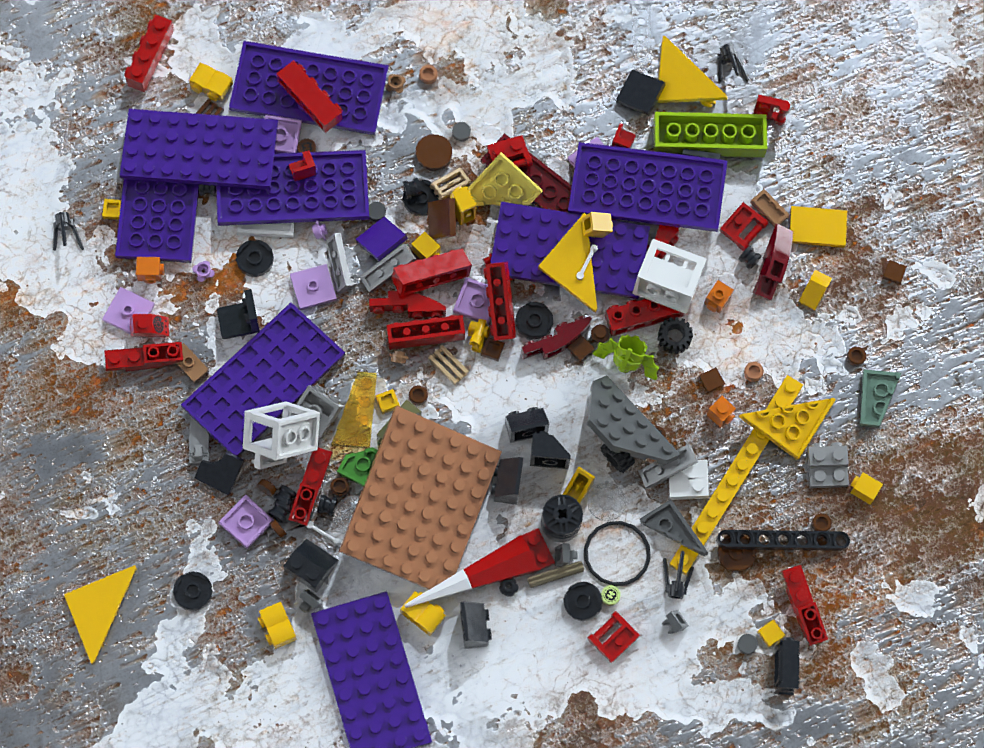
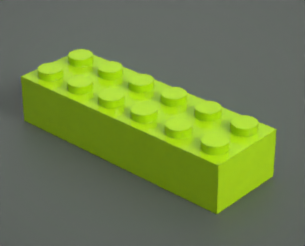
(711, 132)

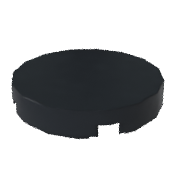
(419, 204)
(254, 258)
(534, 320)
(192, 591)
(583, 601)

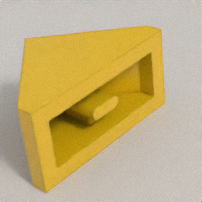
(815, 290)
(579, 484)

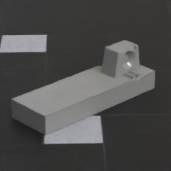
(383, 270)
(342, 277)
(198, 443)
(656, 473)

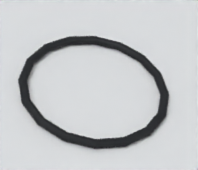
(627, 525)

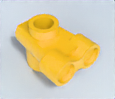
(478, 332)

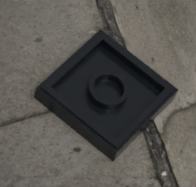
(640, 92)

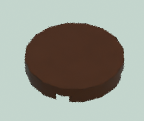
(434, 152)
(736, 559)

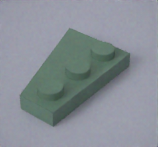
(876, 395)

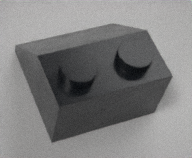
(523, 425)
(548, 452)
(508, 480)
(310, 565)
(474, 625)

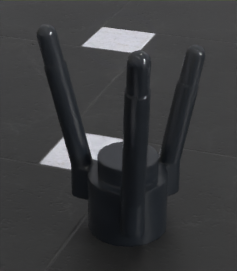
(729, 55)
(63, 223)
(676, 589)

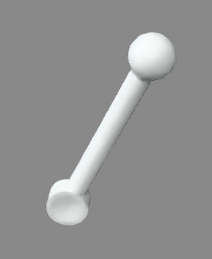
(580, 275)
(337, 541)

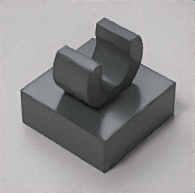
(564, 555)
(310, 600)
(676, 620)

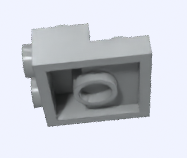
(316, 400)
(827, 465)

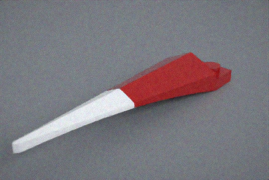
(514, 559)

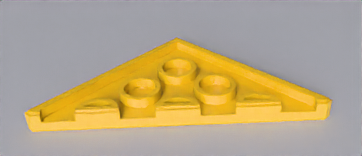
(683, 78)
(567, 260)
(790, 425)
(96, 608)

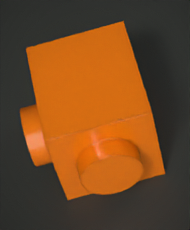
(149, 269)
(718, 297)
(721, 412)

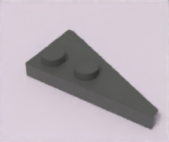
(670, 523)

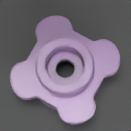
(319, 230)
(205, 265)

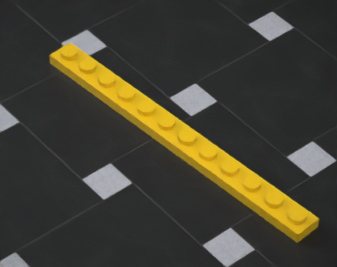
(734, 477)

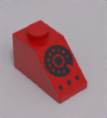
(149, 325)

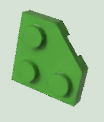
(357, 465)

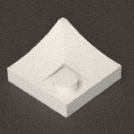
(690, 483)

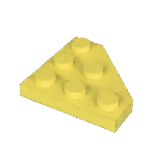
(503, 183)

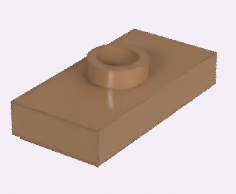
(769, 208)
(192, 365)

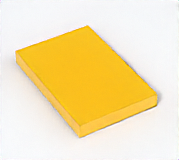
(818, 226)

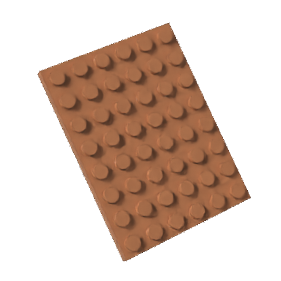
(420, 500)

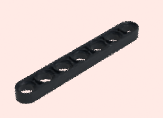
(774, 544)

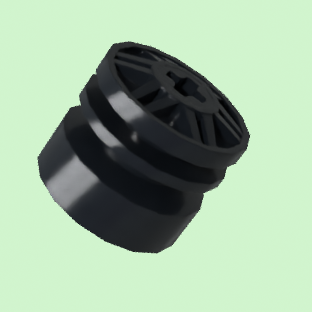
(565, 528)

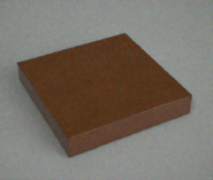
(442, 218)

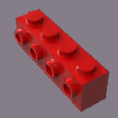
(149, 53)
(310, 96)
(431, 272)
(500, 301)
(637, 315)
(425, 332)

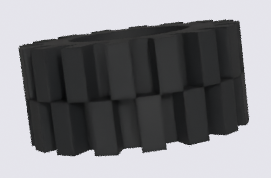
(682, 327)
(621, 461)

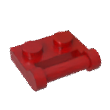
(766, 105)
(511, 148)
(739, 222)
(618, 641)

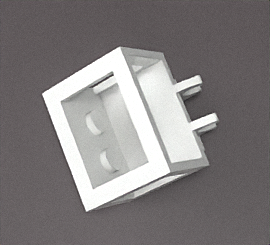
(668, 282)
(290, 434)

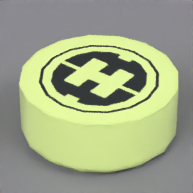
(610, 595)

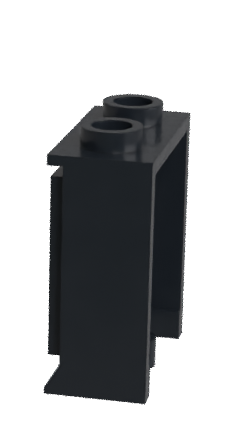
(786, 666)

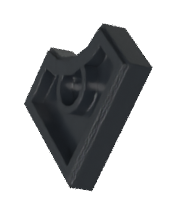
(221, 473)

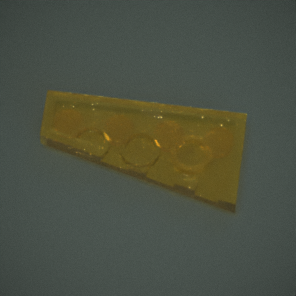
(357, 418)

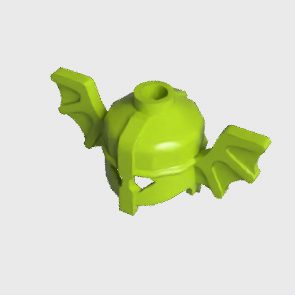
(629, 355)

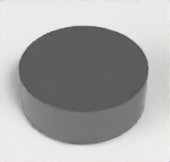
(461, 131)
(376, 211)
(747, 644)

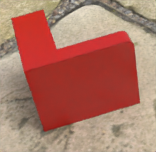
(623, 138)
(303, 168)

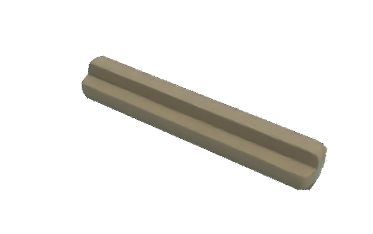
(555, 574)

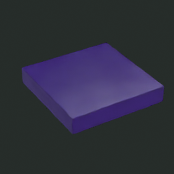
(381, 238)

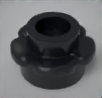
(508, 592)

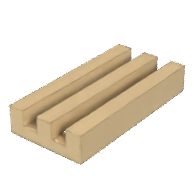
(438, 191)
(437, 353)

